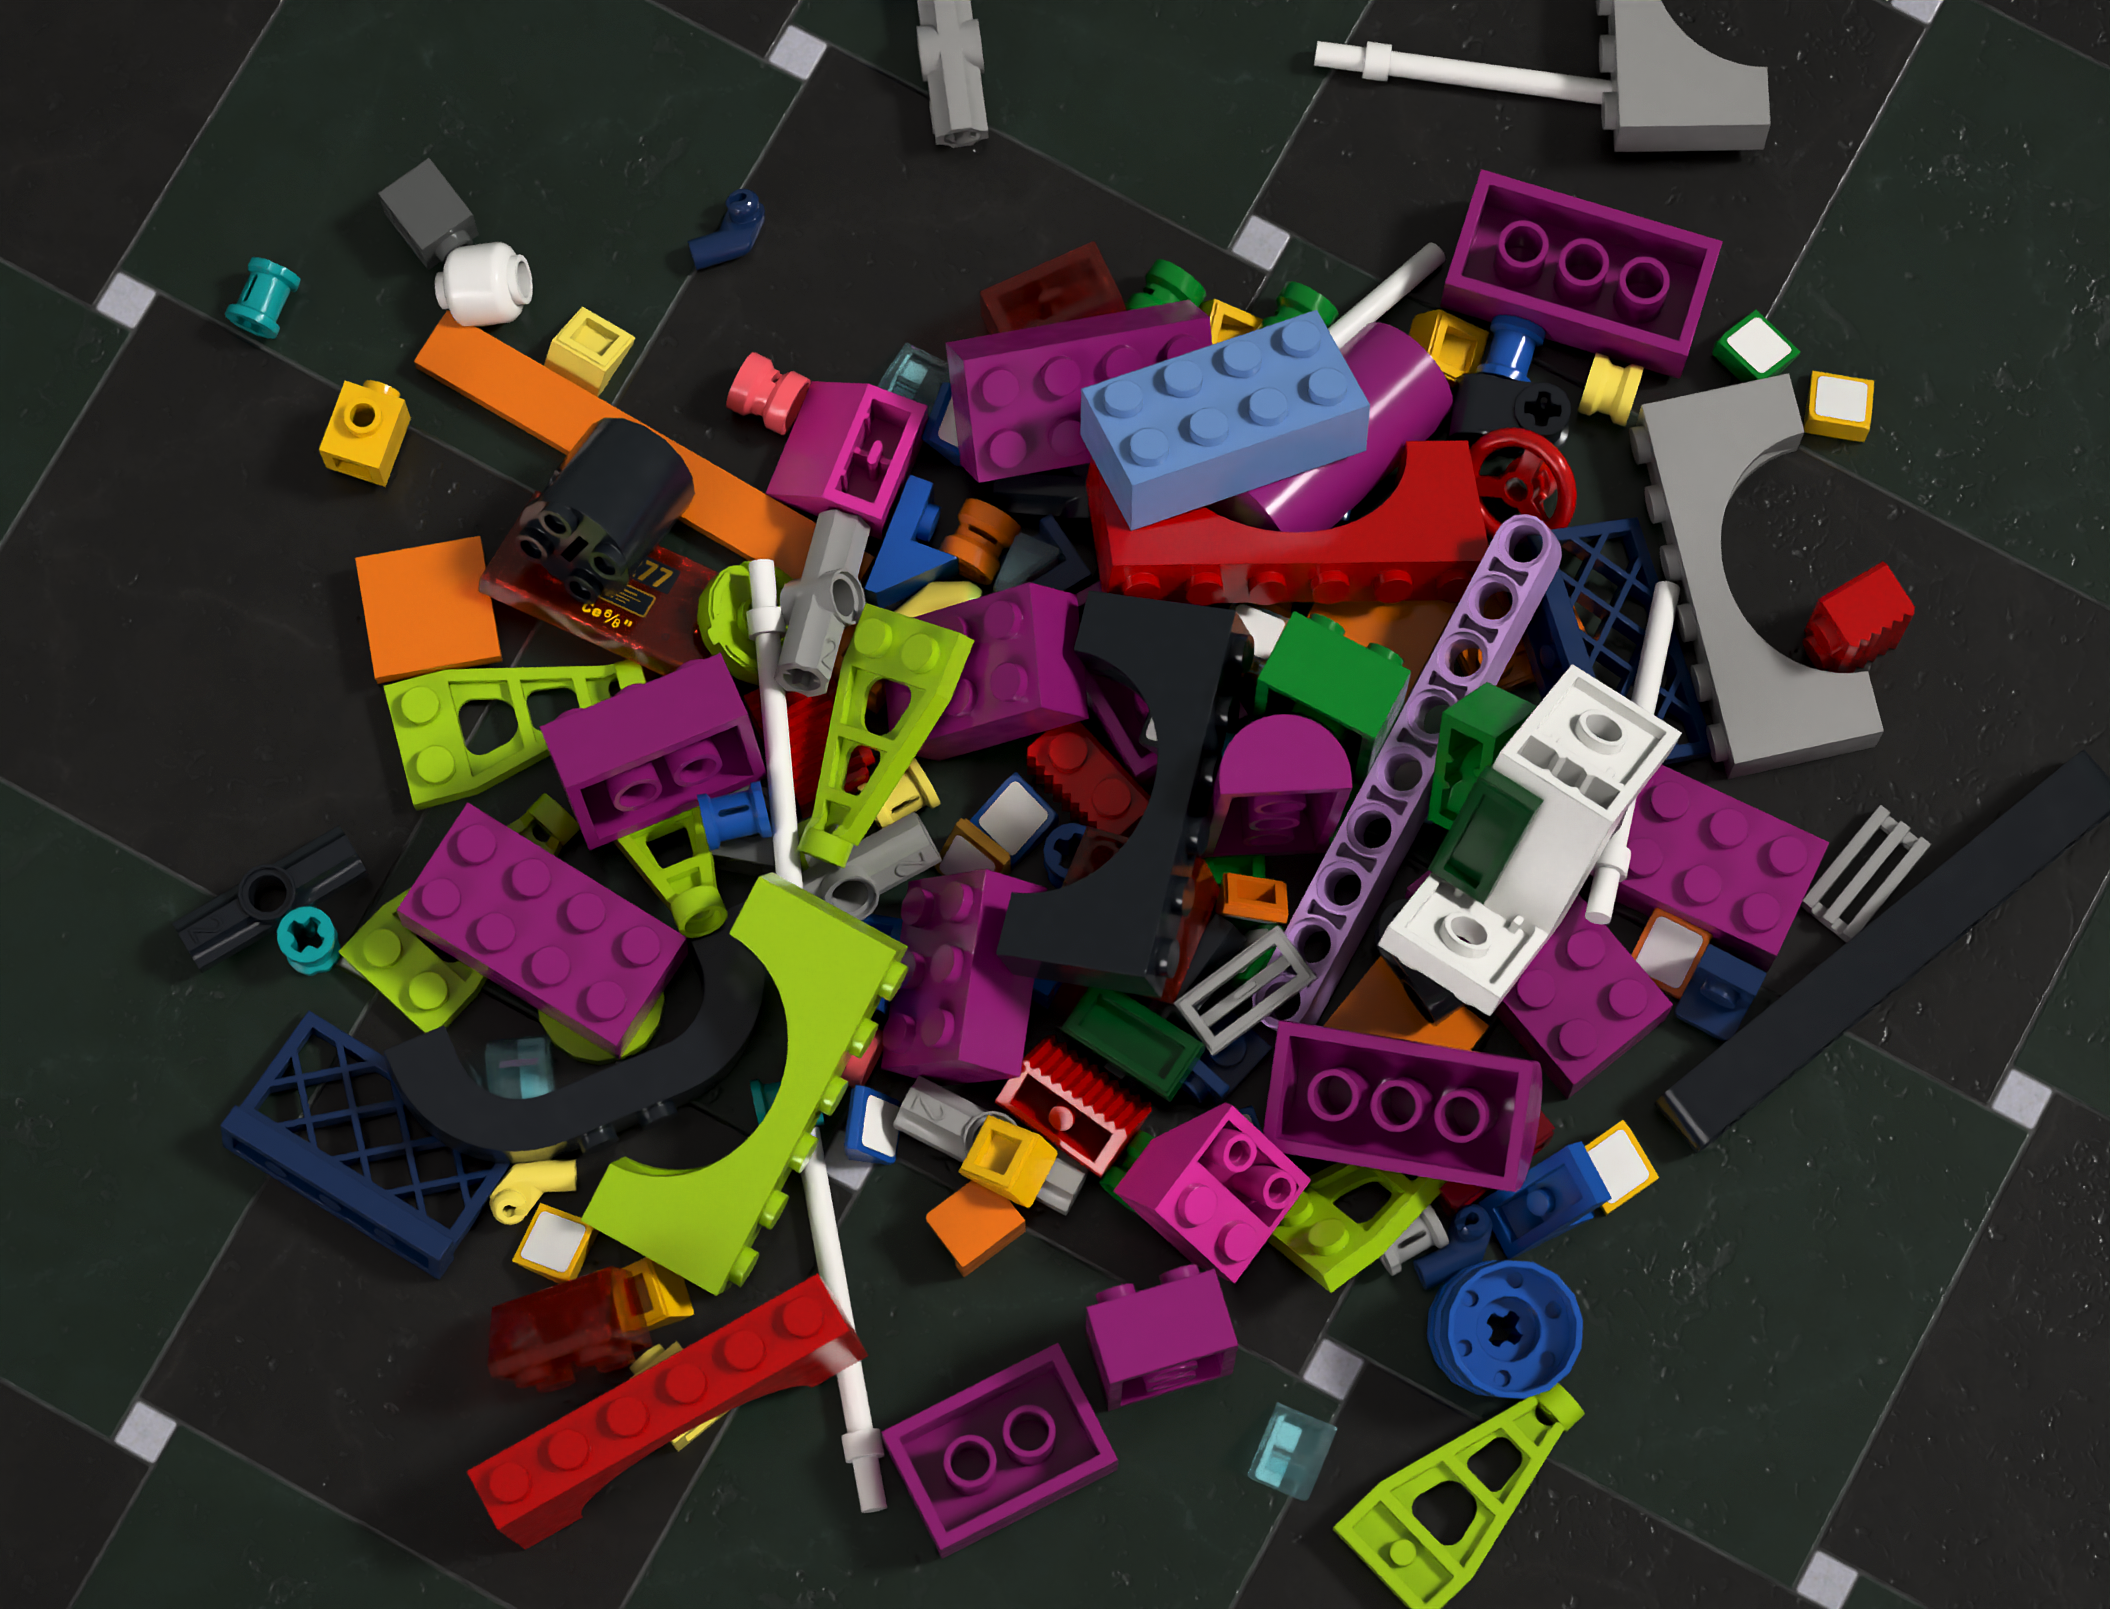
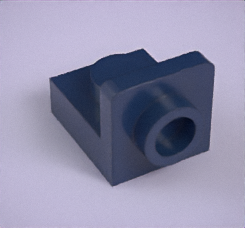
(1719, 993)
(1225, 1072)

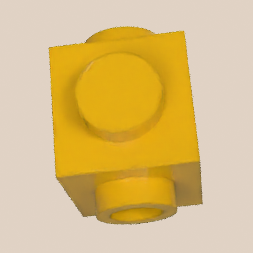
(365, 431)

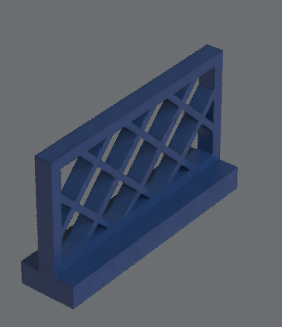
(1556, 641)
(328, 1178)

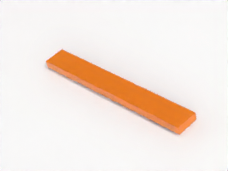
(561, 414)

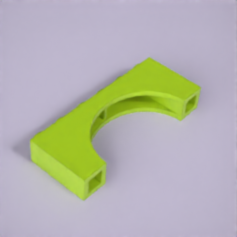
(830, 984)

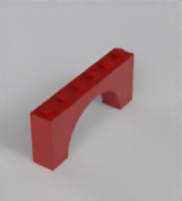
(1408, 549)
(557, 1470)

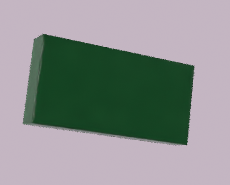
(1485, 834)
(1134, 1040)

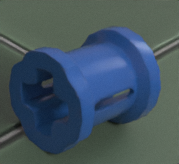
(1512, 347)
(734, 815)
(1061, 841)

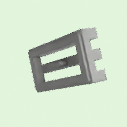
(1897, 834)
(1290, 958)

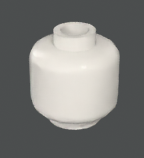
(484, 284)

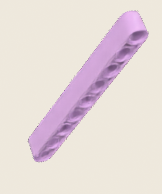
(1410, 743)

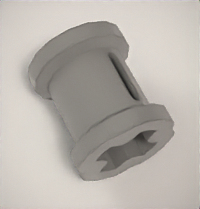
(1416, 1238)

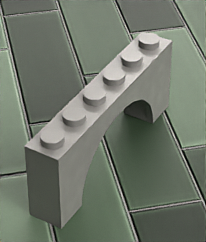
(1672, 89)
(1760, 701)

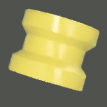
(1610, 389)

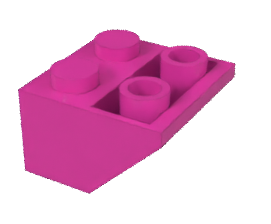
(850, 452)
(1214, 1189)

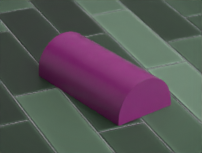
(1406, 404)
(1278, 789)
(1403, 1105)

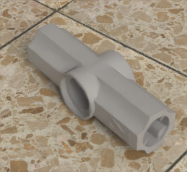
(953, 67)
(822, 603)
(873, 867)
(953, 1124)

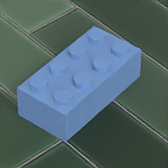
(1224, 419)

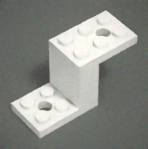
(1585, 794)

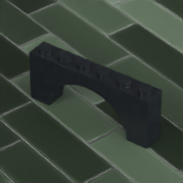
(1125, 917)

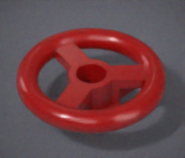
(1540, 468)

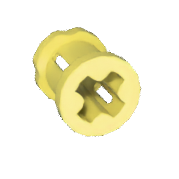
(908, 796)

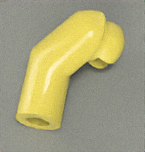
(938, 596)
(526, 1184)

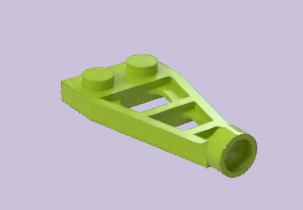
(904, 652)
(431, 735)
(687, 886)
(409, 972)
(1332, 1244)
(1404, 1551)

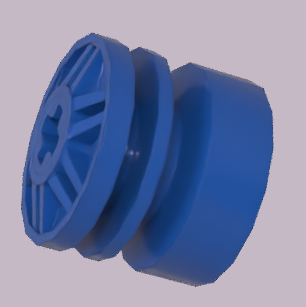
(1540, 1319)

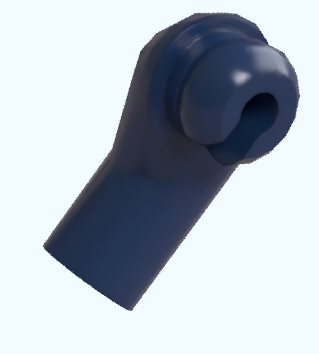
(737, 232)
(1467, 1245)

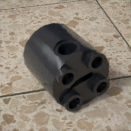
(606, 508)

